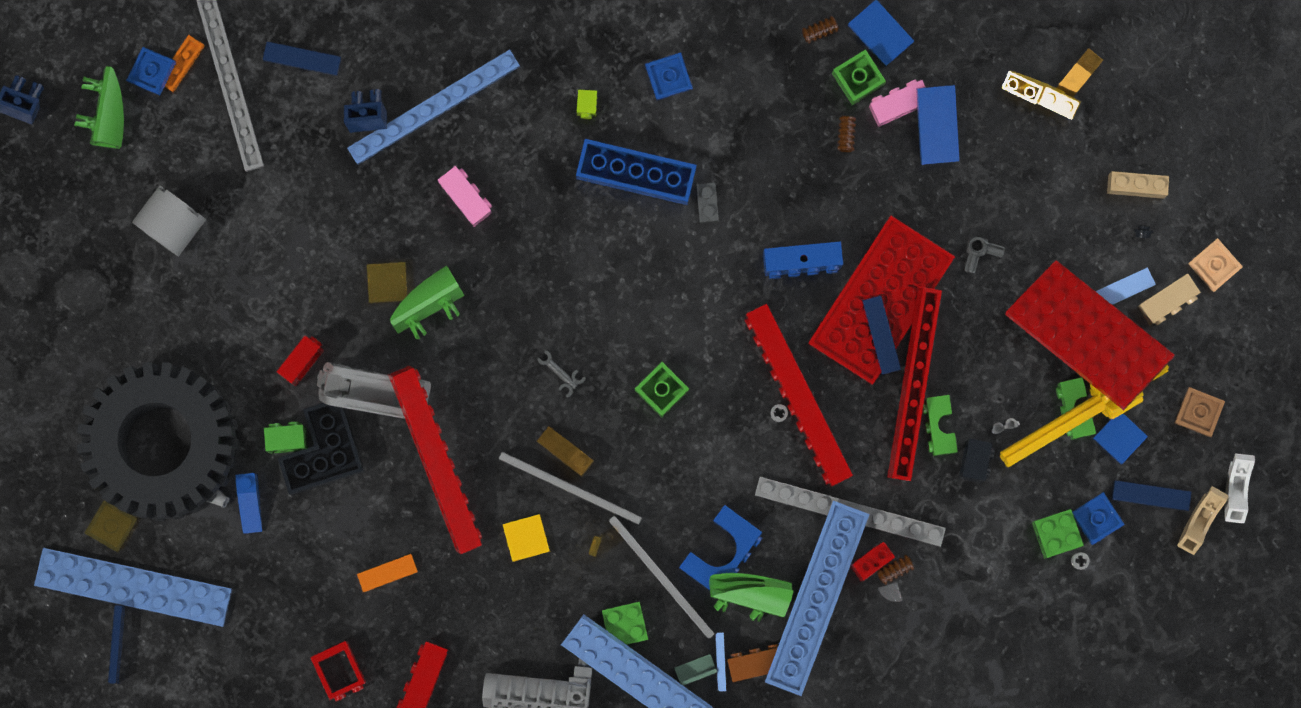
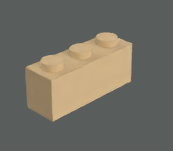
(1138, 184)
(1169, 300)

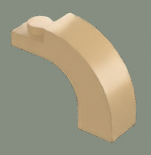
(1201, 519)

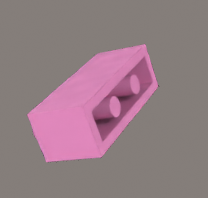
(896, 104)
(465, 195)

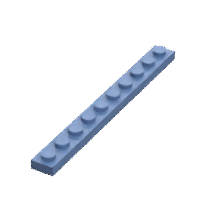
(434, 107)

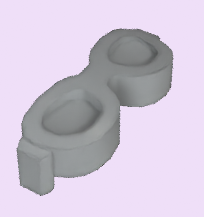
(1009, 424)

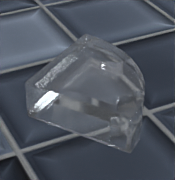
(891, 592)

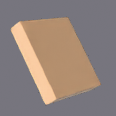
(1215, 265)

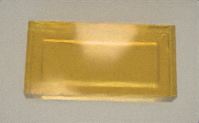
(595, 546)

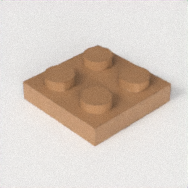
(1199, 412)

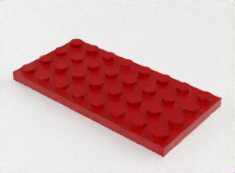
(892, 269)
(1090, 335)

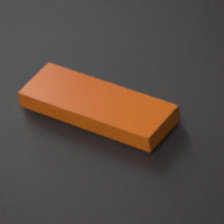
(184, 60)
(387, 573)

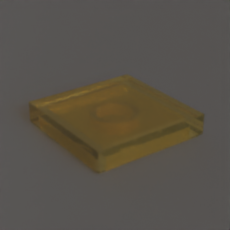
(387, 282)
(111, 526)

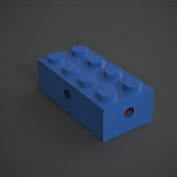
(816, 256)

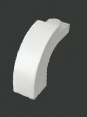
(1237, 488)

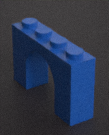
(745, 537)

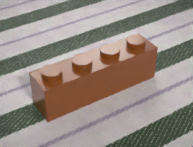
(751, 665)

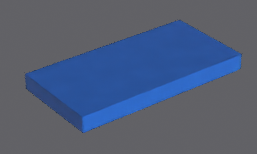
(937, 124)

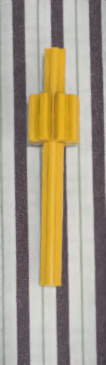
(1067, 422)

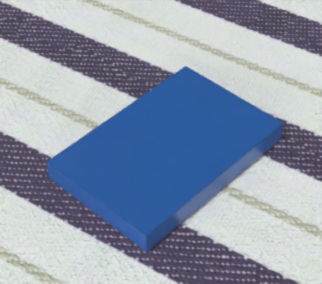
(880, 33)

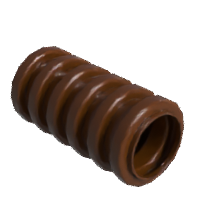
(820, 29)
(846, 134)
(894, 570)

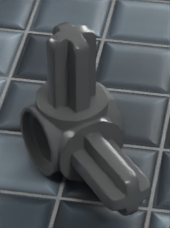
(973, 256)

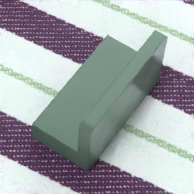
(695, 670)

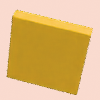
(526, 538)

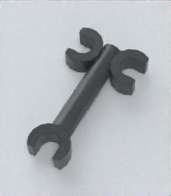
(570, 383)

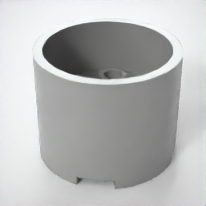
(169, 220)

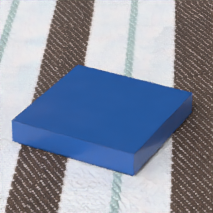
(151, 71)
(668, 76)
(1120, 438)
(1097, 518)

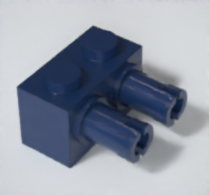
(18, 104)
(365, 116)

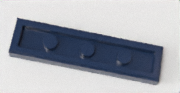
(302, 58)
(881, 335)
(1151, 495)
(116, 644)

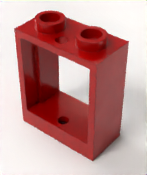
(301, 360)
(865, 565)
(355, 687)

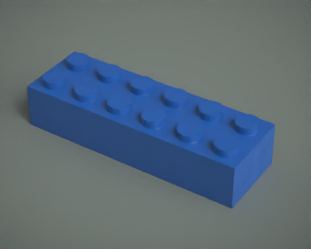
(636, 172)

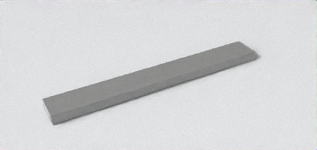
(570, 488)
(661, 577)

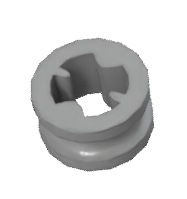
(777, 418)
(1084, 556)

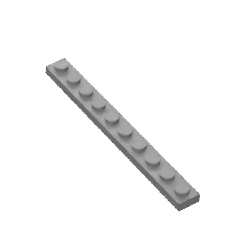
(230, 84)
(877, 518)

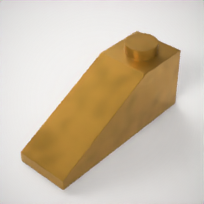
(1080, 73)
(565, 451)

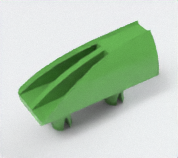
(109, 116)
(427, 298)
(751, 591)

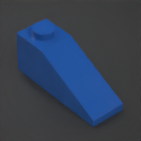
(249, 502)

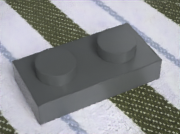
(707, 202)

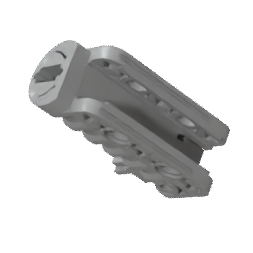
(360, 390)
(530, 692)

